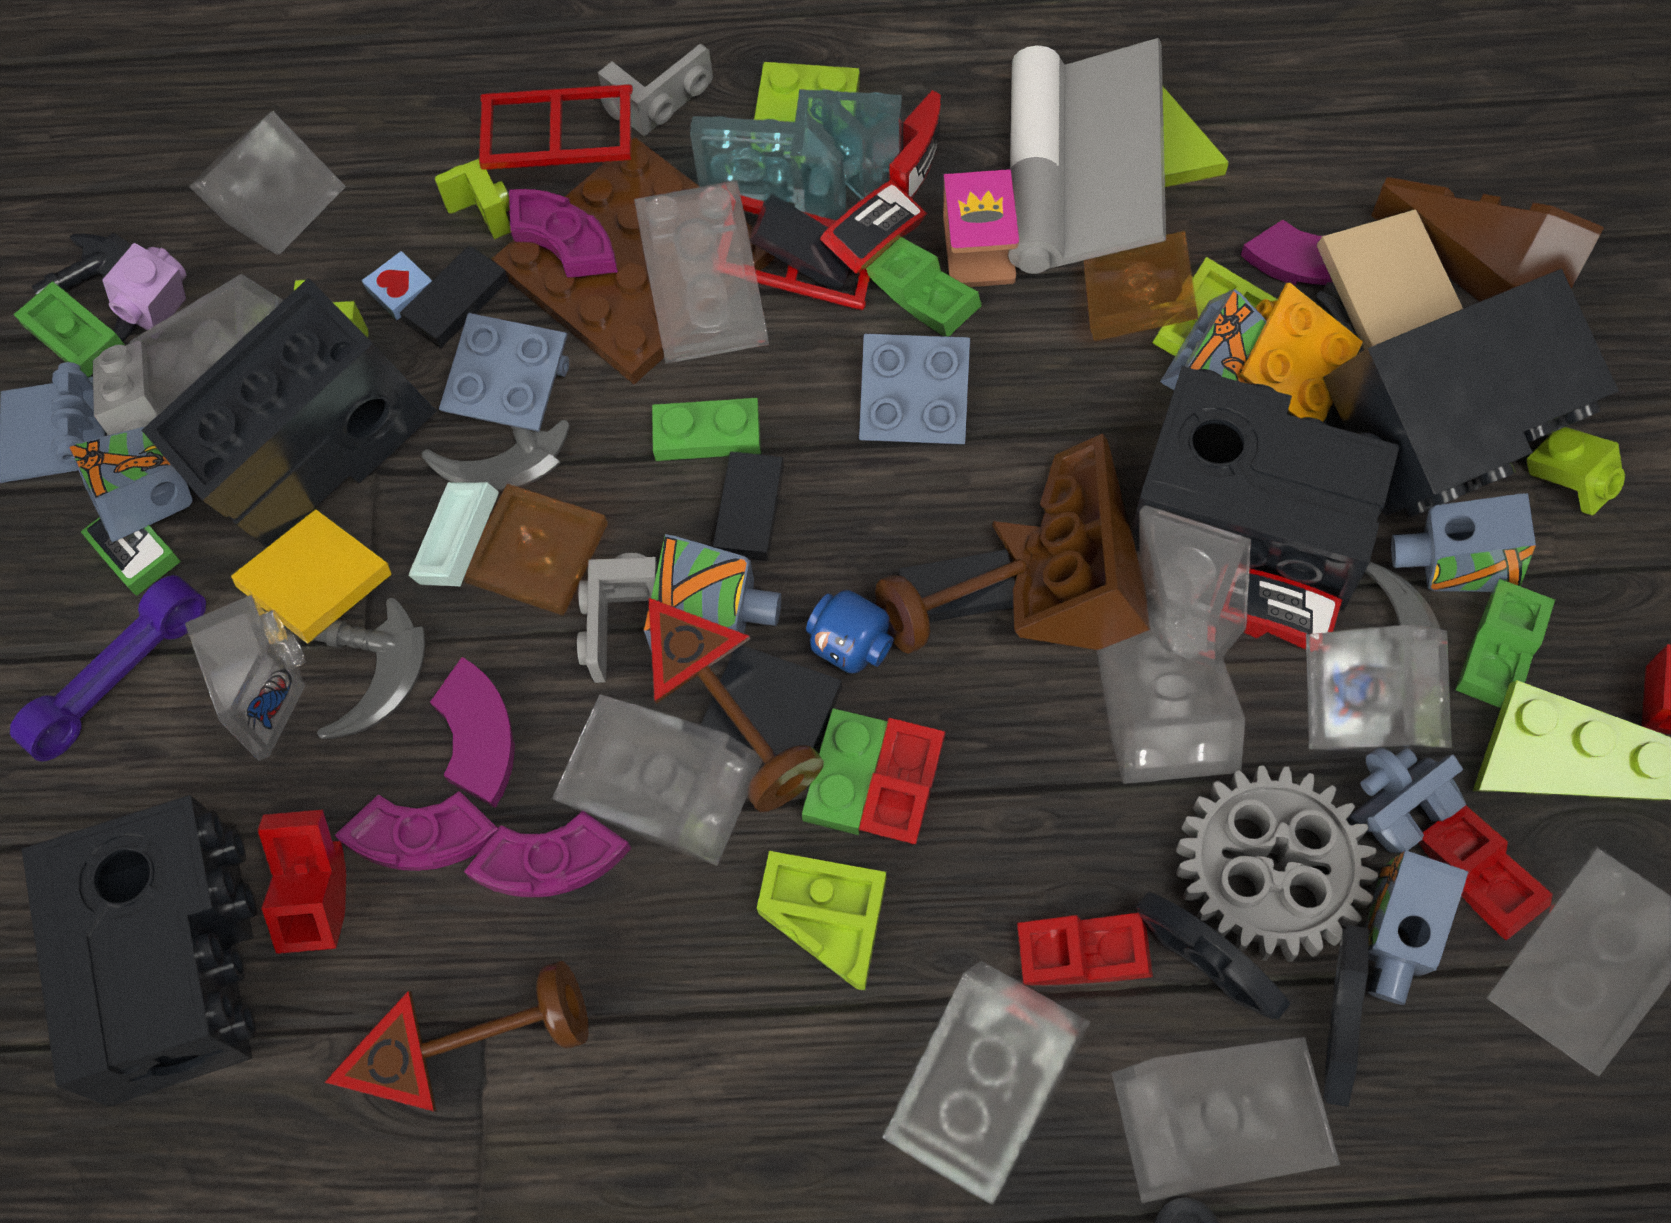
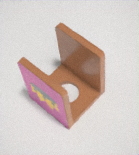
(980, 227)

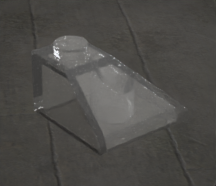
(268, 184)
(1194, 584)

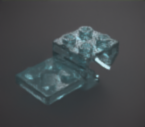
(806, 161)

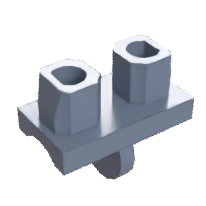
(1424, 784)

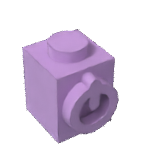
(145, 286)

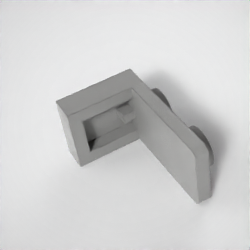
(664, 95)
(122, 389)
(621, 579)

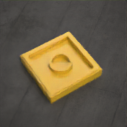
(311, 575)

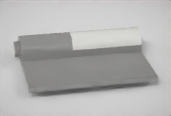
(1086, 154)

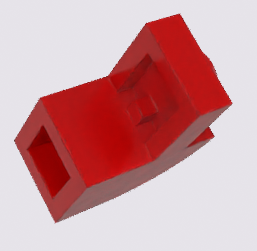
(307, 882)

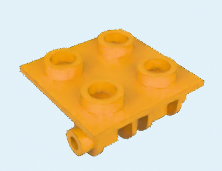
(1298, 350)

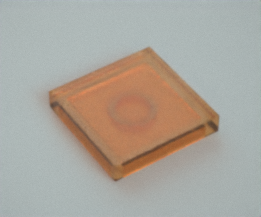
(1140, 288)
(535, 549)

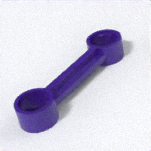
(53, 723)

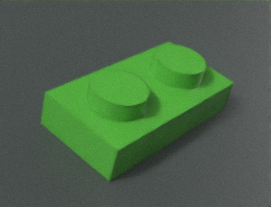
(66, 327)
(705, 429)
(850, 759)

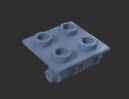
(504, 372)
(914, 388)
(43, 422)

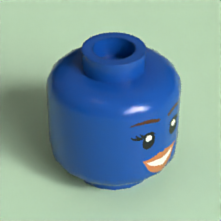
(849, 631)

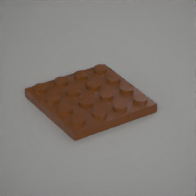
(616, 309)

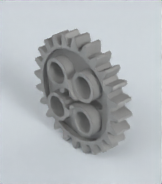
(1272, 914)

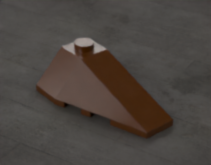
(1490, 244)
(1083, 562)

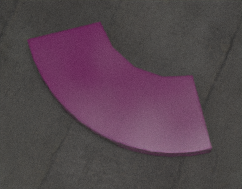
(563, 229)
(1287, 255)
(480, 732)
(417, 837)
(549, 861)

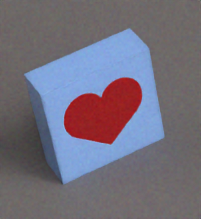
(396, 283)

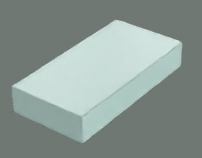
(453, 533)

